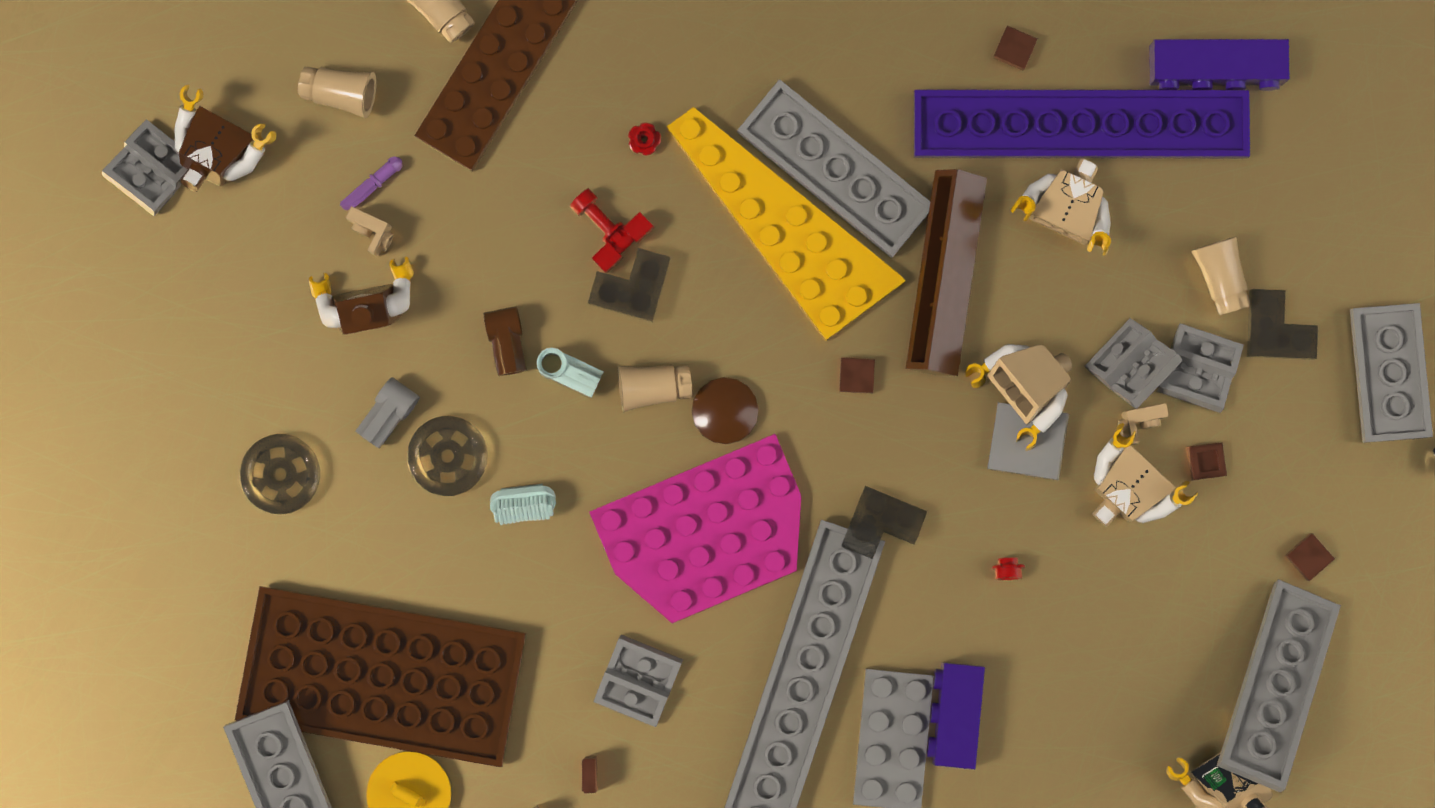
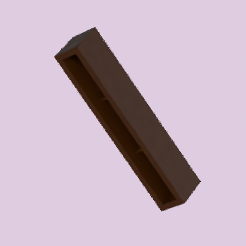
(946, 272)

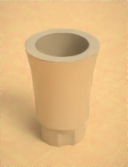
(445, 16)
(339, 89)
(1223, 274)
(653, 385)

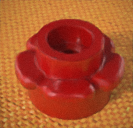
(639, 146)
(1008, 569)

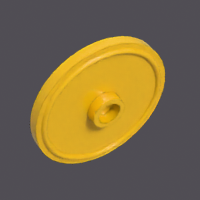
(409, 782)

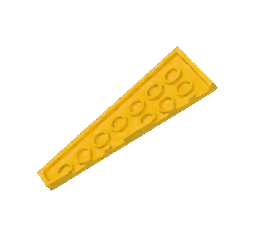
(808, 251)

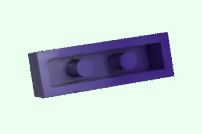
(956, 715)

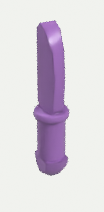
(370, 185)

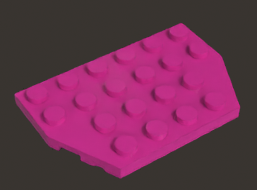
(706, 531)

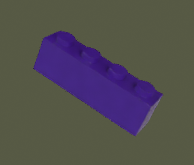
(1219, 62)

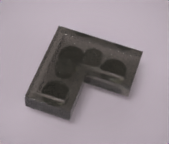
(635, 296)
(1270, 336)
(880, 514)

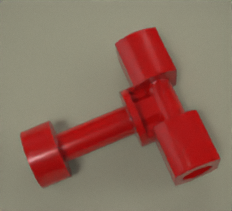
(617, 236)

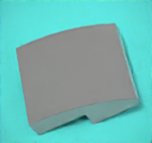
(147, 168)
(1133, 363)
(1205, 369)
(1011, 456)
(638, 680)

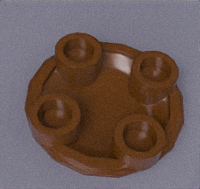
(725, 410)

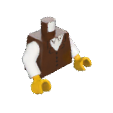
(213, 146)
(366, 307)

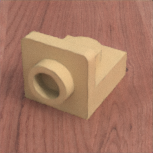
(366, 224)
(1147, 417)

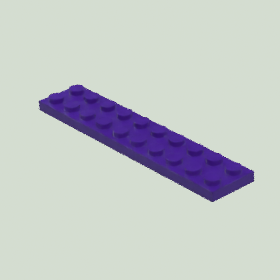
(1082, 124)

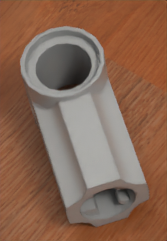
(392, 405)

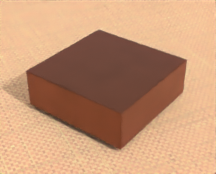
(1015, 48)
(857, 375)
(1207, 461)
(1309, 557)
(589, 775)

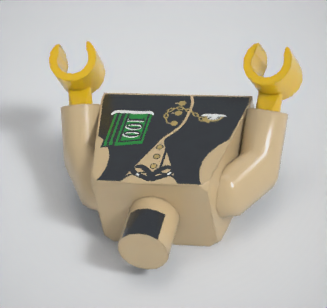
(1218, 787)

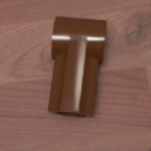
(504, 332)

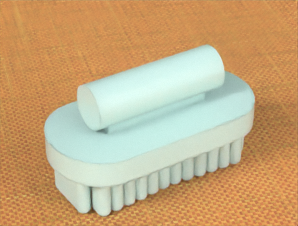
(522, 503)

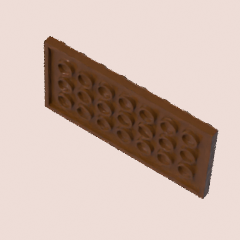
(383, 675)

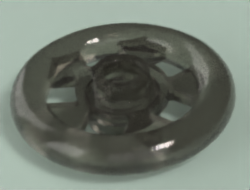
(420, 447)
(293, 449)

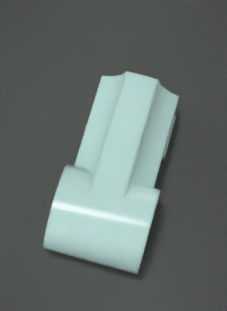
(572, 373)

